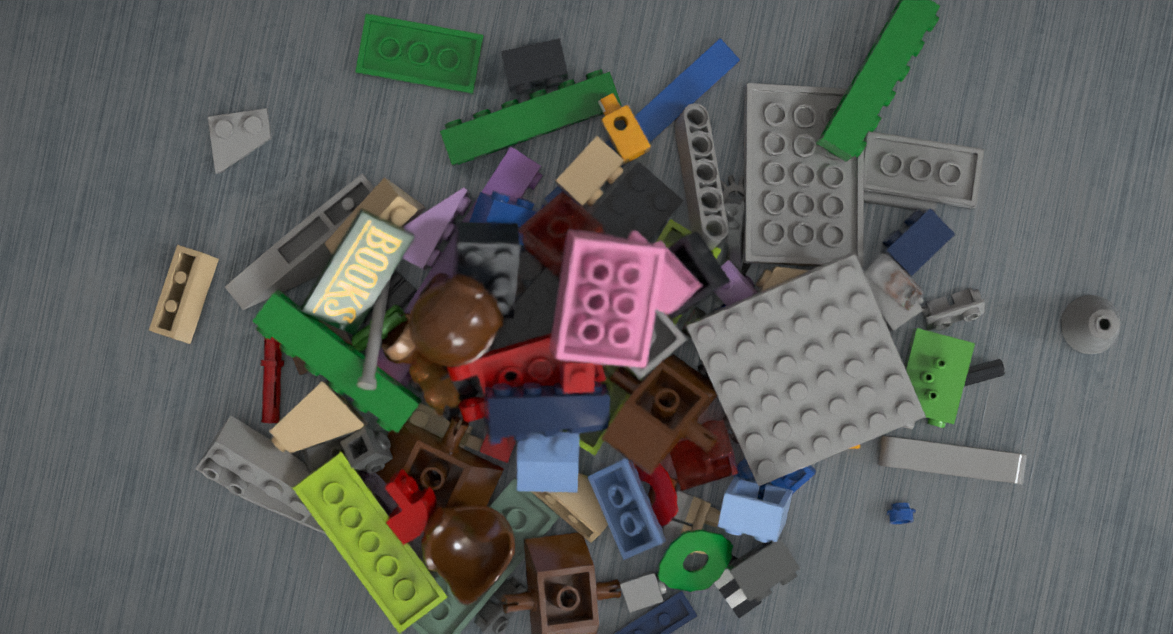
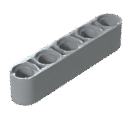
(705, 165)
(952, 459)

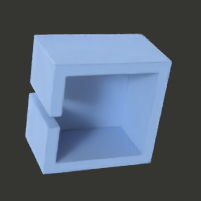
(748, 515)

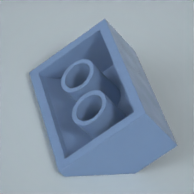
(627, 508)

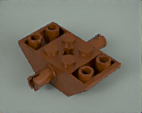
(660, 412)
(462, 475)
(558, 566)

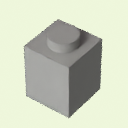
(642, 591)

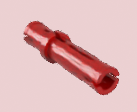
(271, 390)

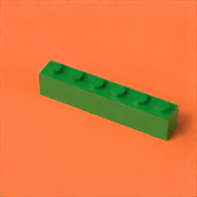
(877, 77)
(528, 119)
(335, 360)

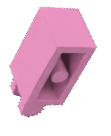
(676, 281)

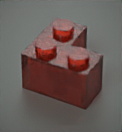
(696, 466)

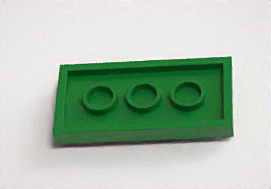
(419, 53)

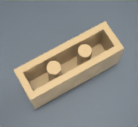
(183, 294)
(578, 509)

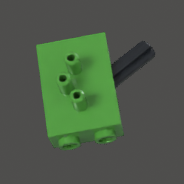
(940, 372)

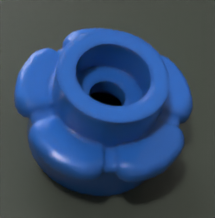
(901, 513)

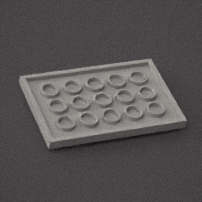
(797, 196)

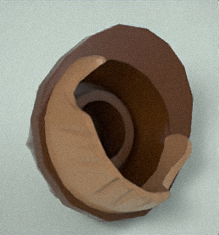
(398, 345)

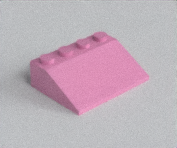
(606, 300)

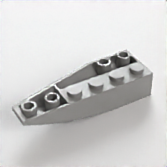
(300, 252)
(257, 471)

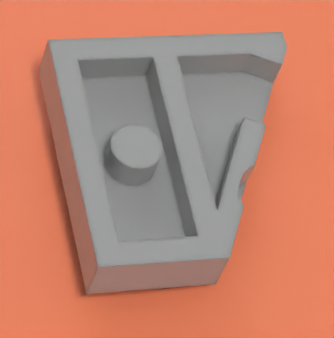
(237, 135)

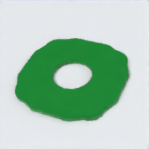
(671, 565)

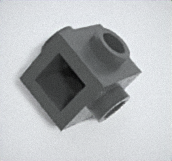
(367, 450)

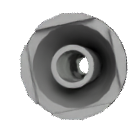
(1090, 324)

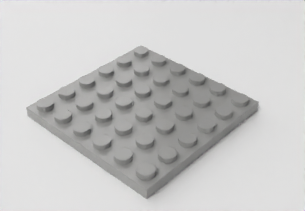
(806, 369)

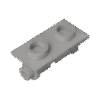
(967, 307)

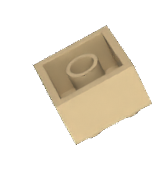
(590, 172)

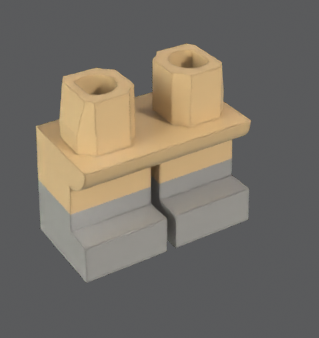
(691, 510)

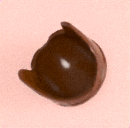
(454, 320)
(468, 548)

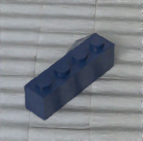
(543, 410)

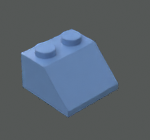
(548, 463)

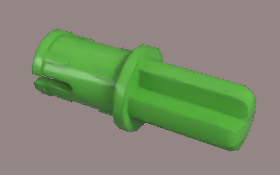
(391, 320)

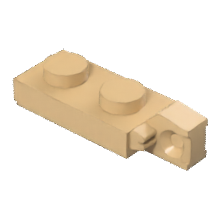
(429, 420)

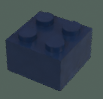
(918, 241)

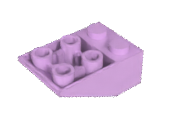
(433, 228)

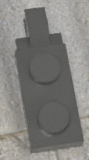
(735, 220)

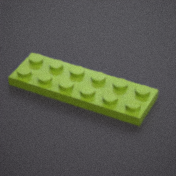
(367, 544)

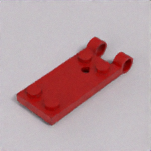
(530, 362)

